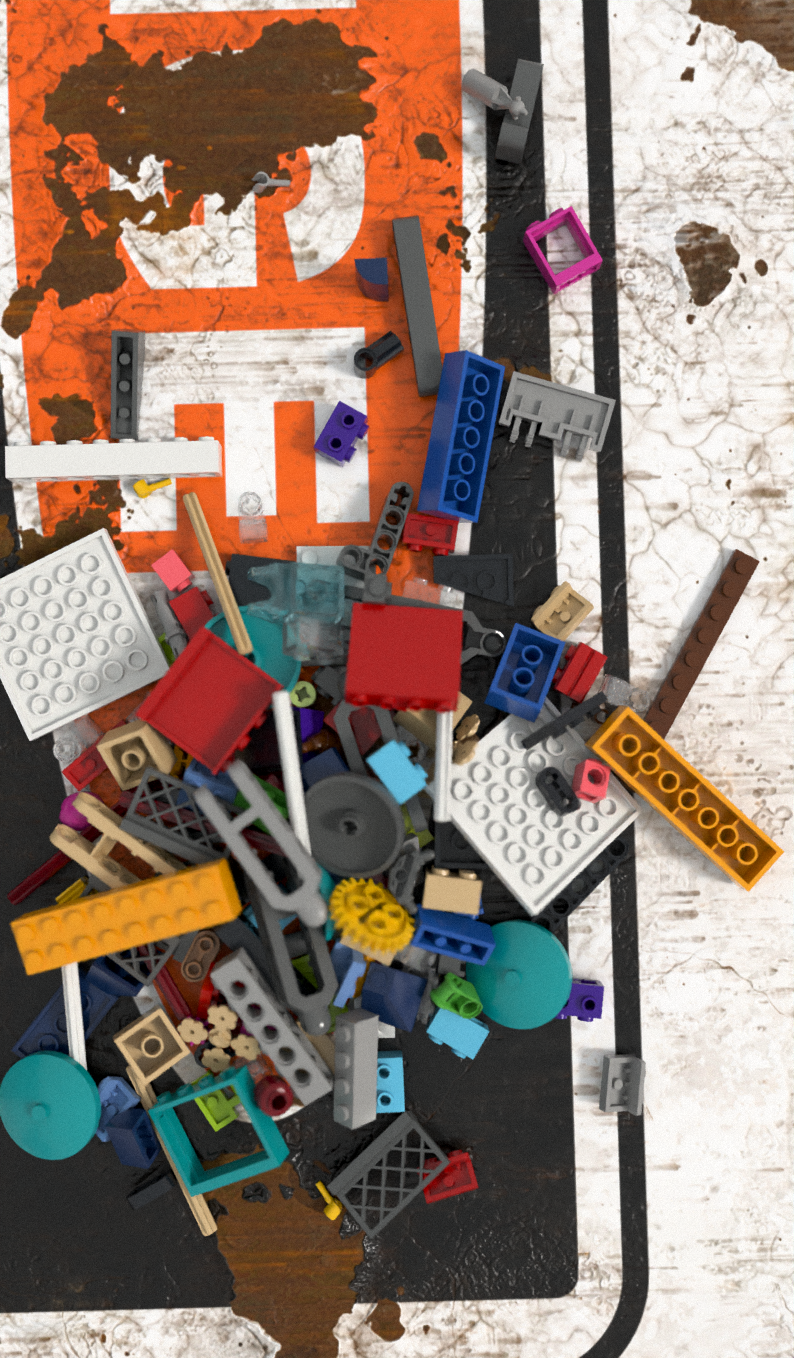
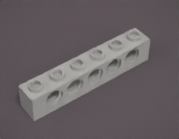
(241, 968)

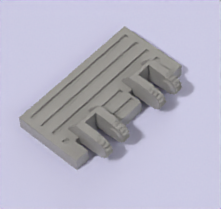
(556, 410)

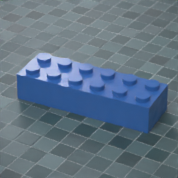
(461, 437)

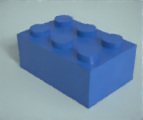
(525, 672)

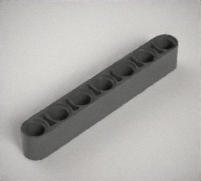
(418, 304)

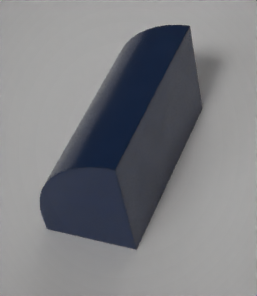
(372, 278)
(134, 1138)

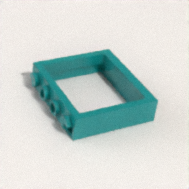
(181, 1151)

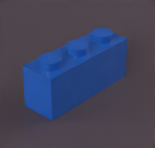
(452, 935)

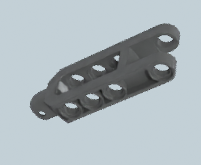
(478, 639)
(352, 752)
(311, 1010)

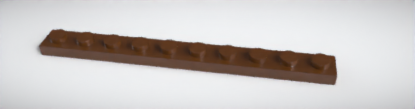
(699, 644)

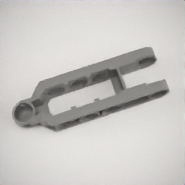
(305, 901)

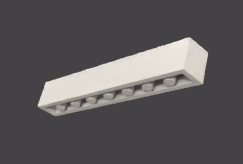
(113, 460)

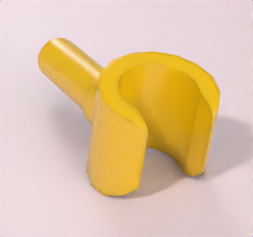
(144, 490)
(334, 1206)

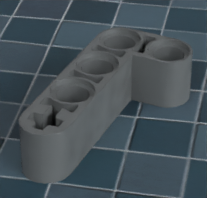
(514, 132)
(383, 531)

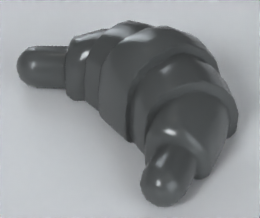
(405, 876)

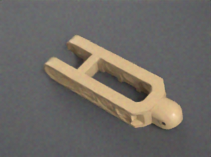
(97, 857)

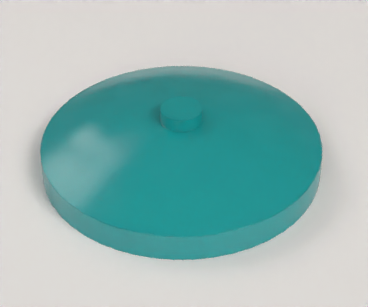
(266, 645)
(524, 976)
(50, 1105)

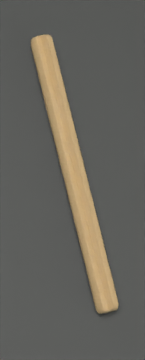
(217, 574)
(197, 1203)

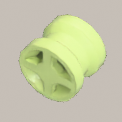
(307, 695)

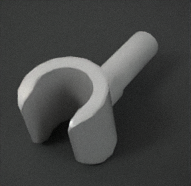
(265, 181)

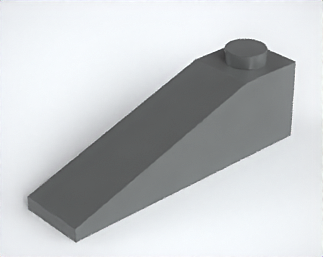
(126, 381)

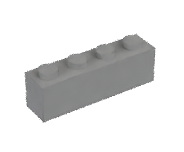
(355, 1068)

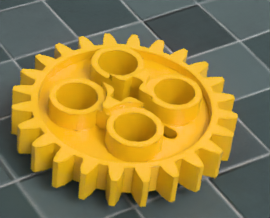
(383, 929)

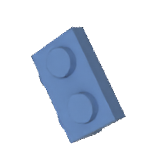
(348, 966)
(115, 1098)

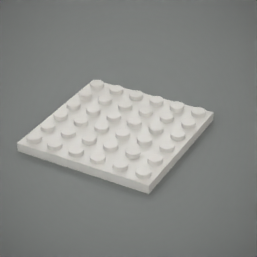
(74, 636)
(513, 824)

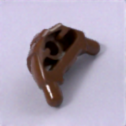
(323, 741)

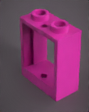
(577, 271)

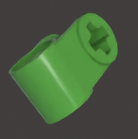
(457, 996)

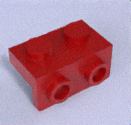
(429, 534)
(453, 1180)

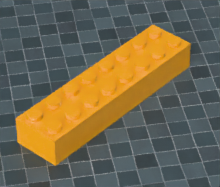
(684, 797)
(127, 916)

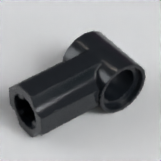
(378, 353)

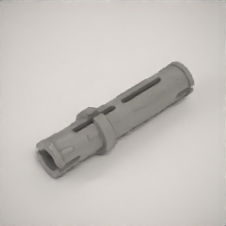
(174, 635)

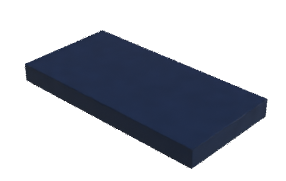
(49, 1028)

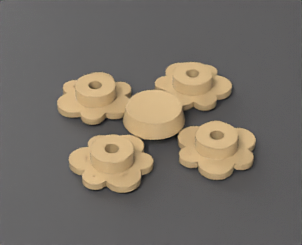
(460, 752)
(220, 1036)

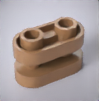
(201, 954)

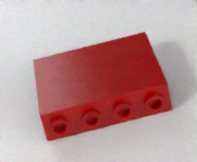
(404, 658)
(210, 701)

